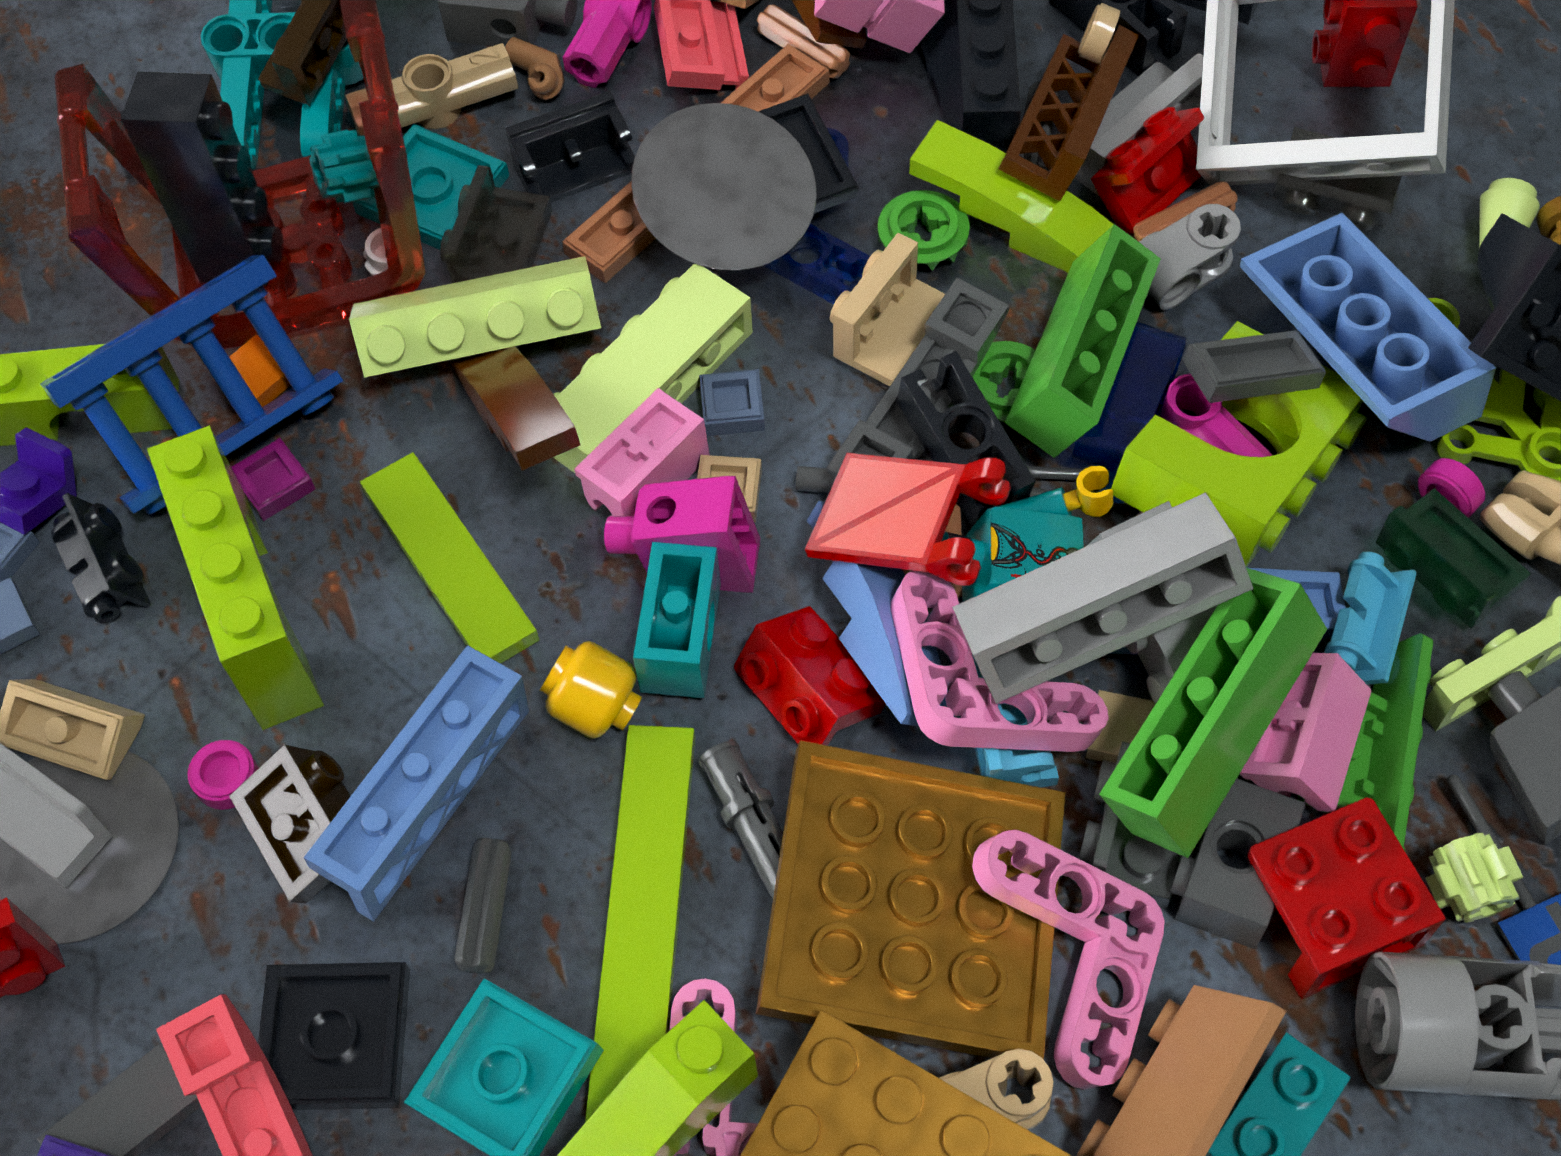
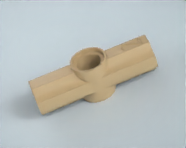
(437, 89)

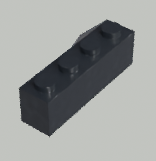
(976, 68)
(200, 171)

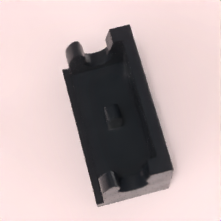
(572, 148)

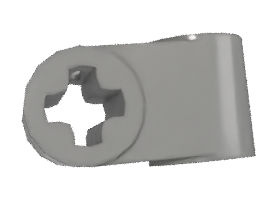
(1192, 253)

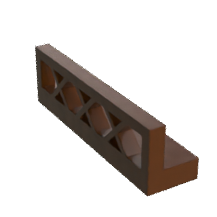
(1075, 121)

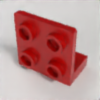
(1344, 894)

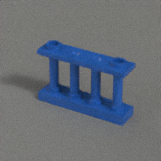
(192, 322)

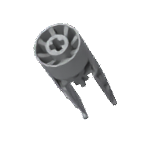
(1429, 1028)

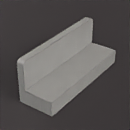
(1131, 107)
(46, 821)

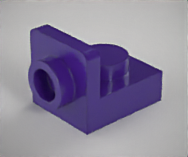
(36, 482)

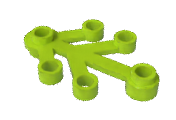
(1505, 408)

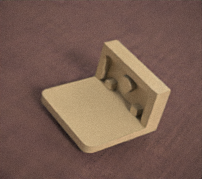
(884, 313)

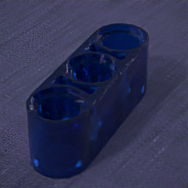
(1134, 396)

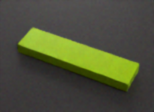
(449, 560)

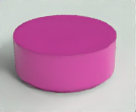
(1455, 483)
(219, 771)

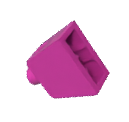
(692, 513)

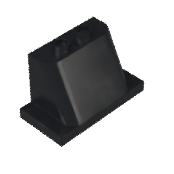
(1524, 301)

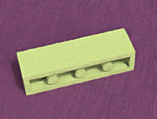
(474, 316)
(666, 347)

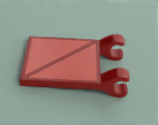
(898, 511)

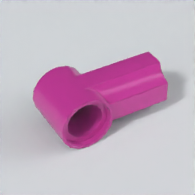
(604, 37)
(1213, 421)

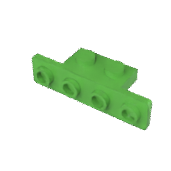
(1390, 737)

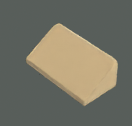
(67, 727)

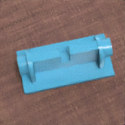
(1371, 626)

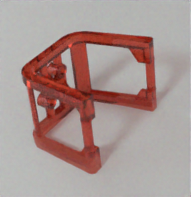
(99, 236)

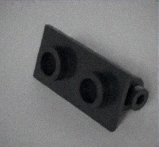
(92, 538)

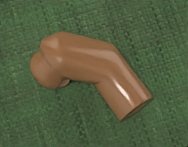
(542, 65)

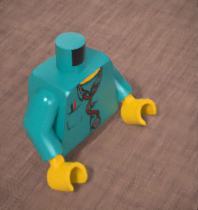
(1033, 530)

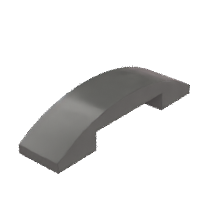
(961, 323)

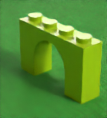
(1247, 491)
(231, 583)

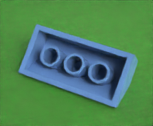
(1374, 328)

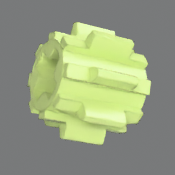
(1474, 877)

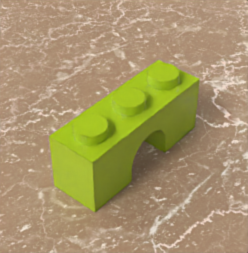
(28, 405)

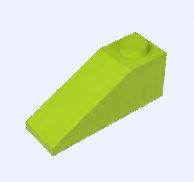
(670, 1091)

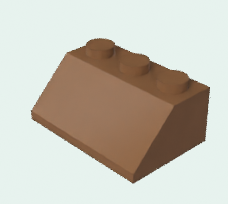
(1191, 1079)

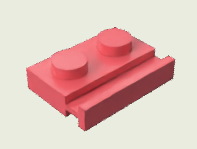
(700, 44)

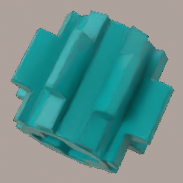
(343, 167)

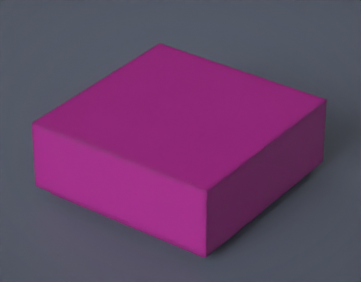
(272, 479)

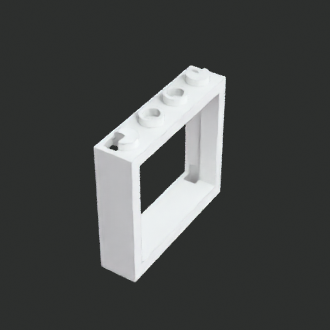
(1318, 157)

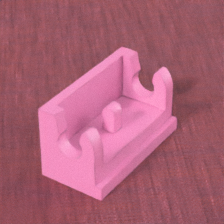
(649, 447)
(1312, 734)

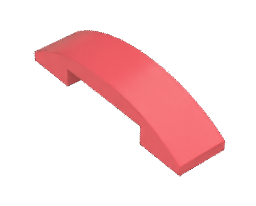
(233, 1082)

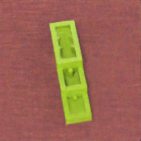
(1036, 222)

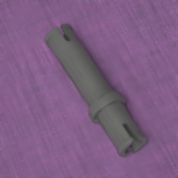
(745, 808)

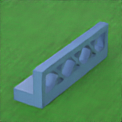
(420, 781)

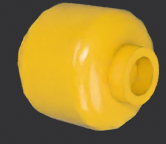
(591, 690)

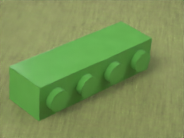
(1084, 342)
(1214, 713)

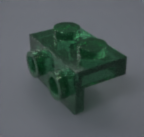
(1451, 557)

